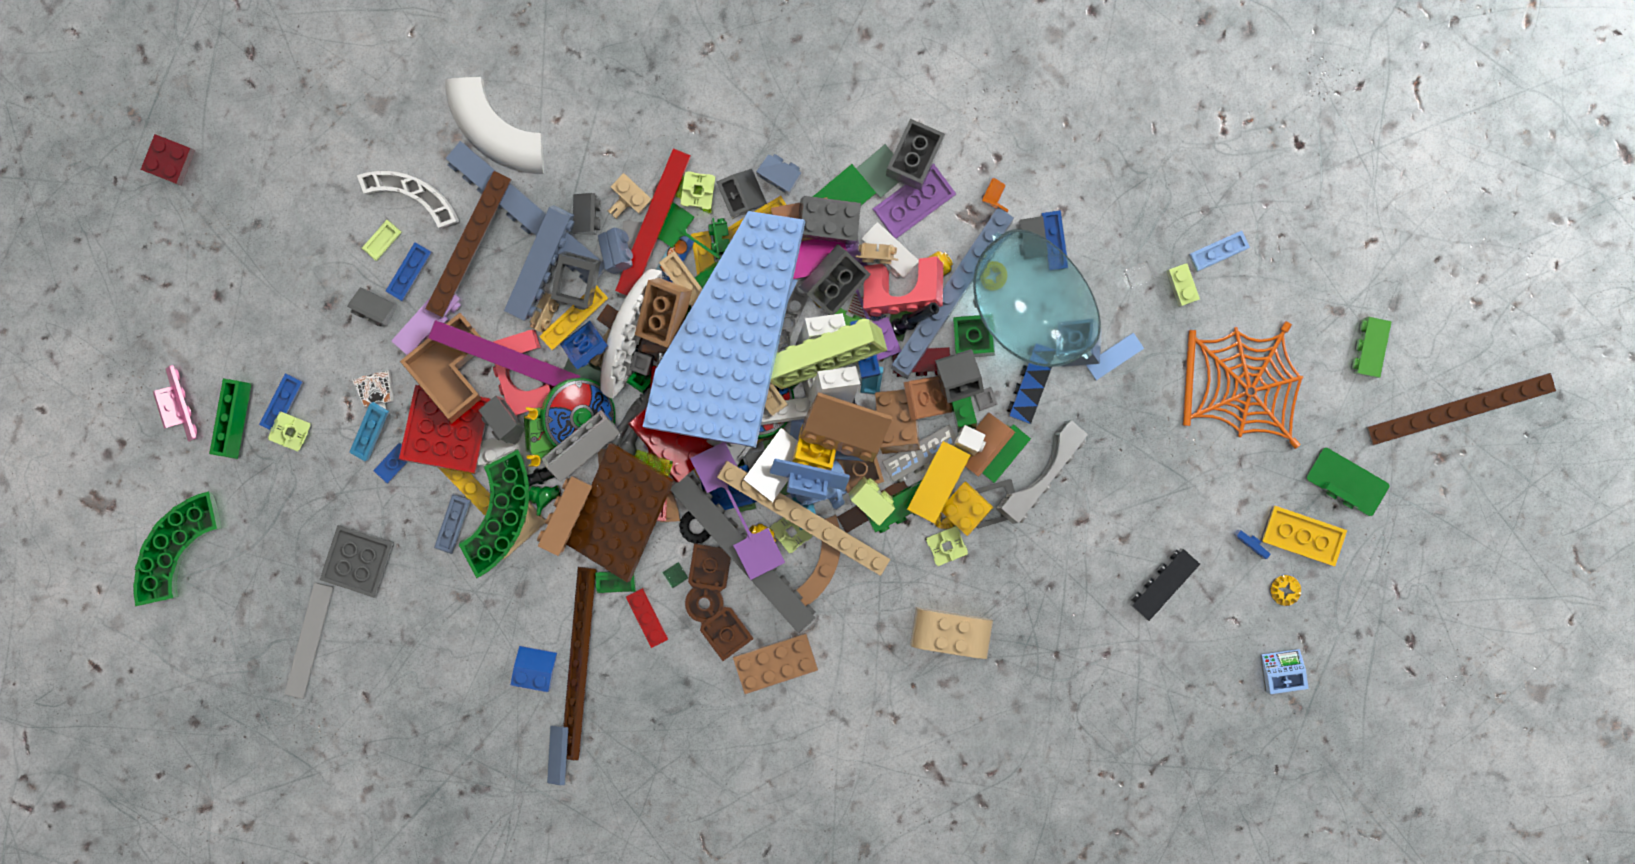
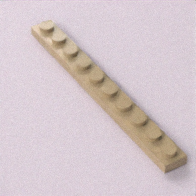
(682, 276)
(808, 521)

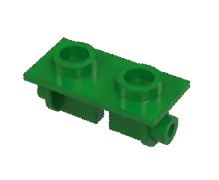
(718, 230)

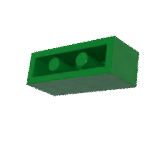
(1006, 454)

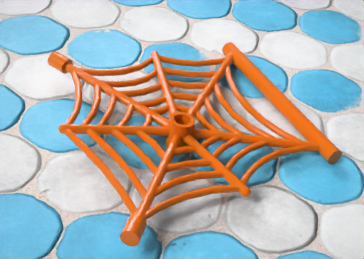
(1192, 340)

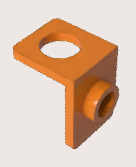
(994, 193)

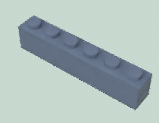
(539, 263)

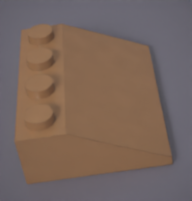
(845, 427)

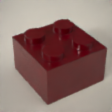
(167, 159)

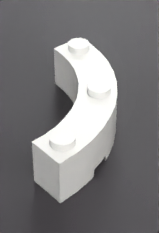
(413, 187)

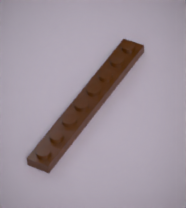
(468, 243)

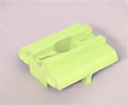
(688, 196)
(290, 441)
(936, 541)
(788, 542)

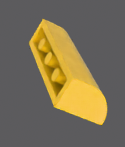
(938, 482)

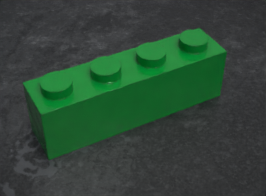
(230, 418)
(901, 503)

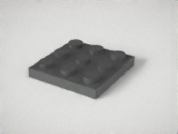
(356, 561)

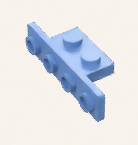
(808, 480)

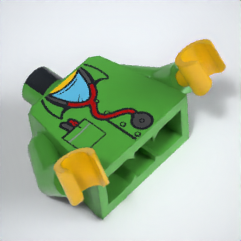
(535, 440)

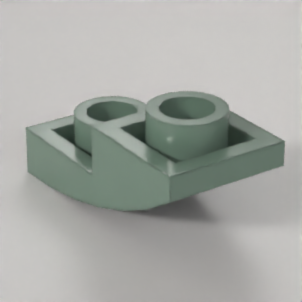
(589, 371)

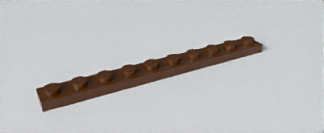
(1461, 409)
(578, 659)

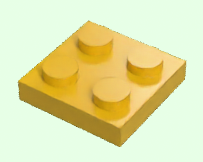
(966, 508)

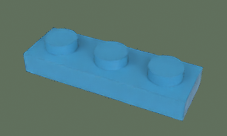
(369, 431)

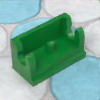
(608, 582)

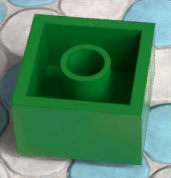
(972, 334)

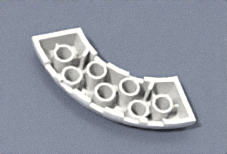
(490, 133)
(622, 338)

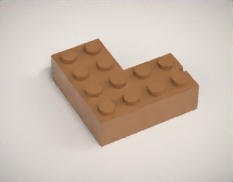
(437, 373)

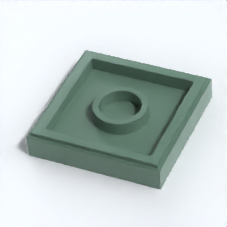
(875, 170)

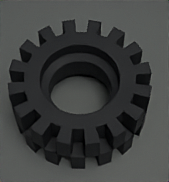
(687, 534)

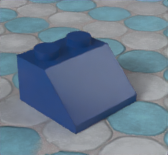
(533, 669)

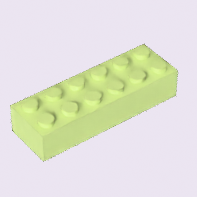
(827, 353)

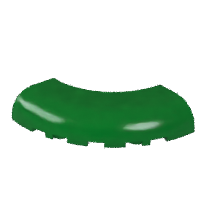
(504, 516)
(168, 544)

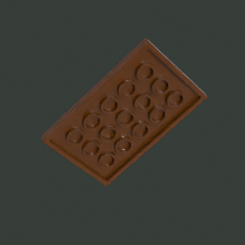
(620, 512)

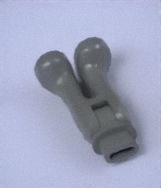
(630, 441)

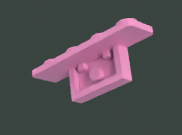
(172, 405)

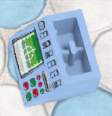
(1284, 671)

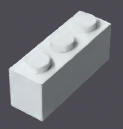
(906, 260)

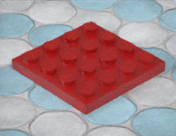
(438, 443)
(670, 446)

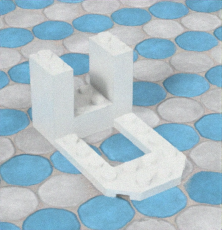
(837, 383)

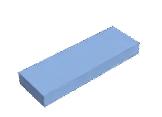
(1219, 251)
(1115, 356)

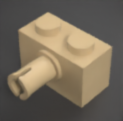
(629, 196)

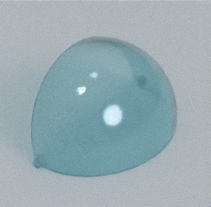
(1035, 300)

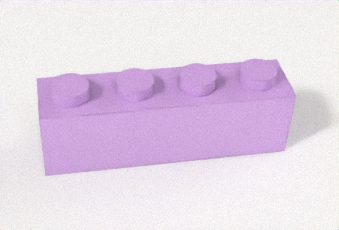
(420, 325)

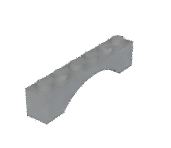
(1065, 443)

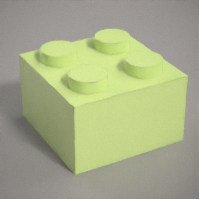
(871, 501)

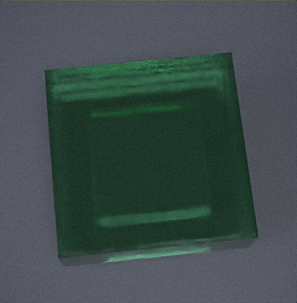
(675, 575)

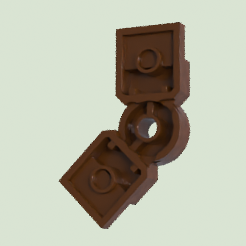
(718, 622)

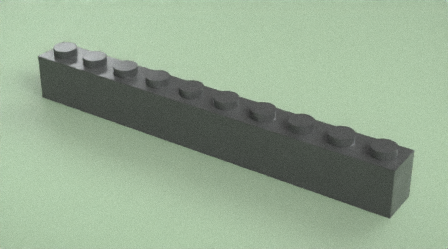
(726, 535)

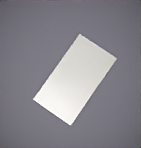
(759, 476)

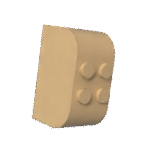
(951, 633)

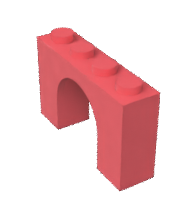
(927, 290)
(515, 397)

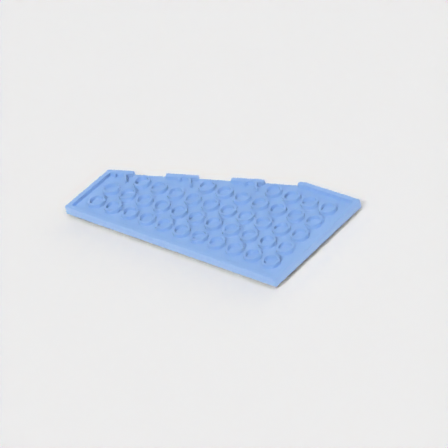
(726, 349)

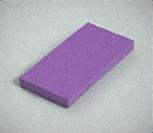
(910, 206)

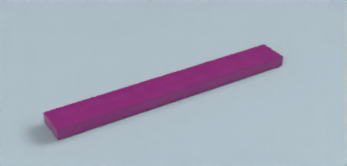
(498, 354)

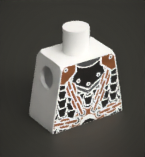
(375, 388)

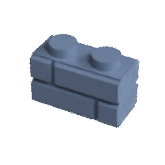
(615, 250)

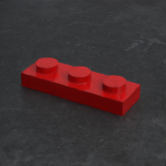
(647, 618)

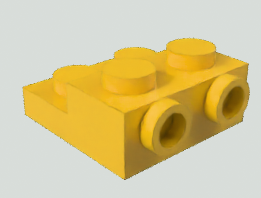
(813, 454)

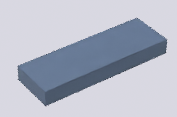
(452, 523)
(557, 755)

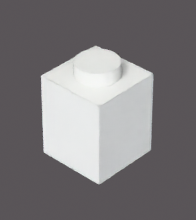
(970, 440)

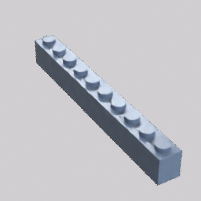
(516, 203)
(952, 294)

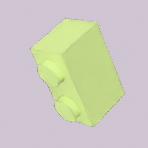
(1182, 285)

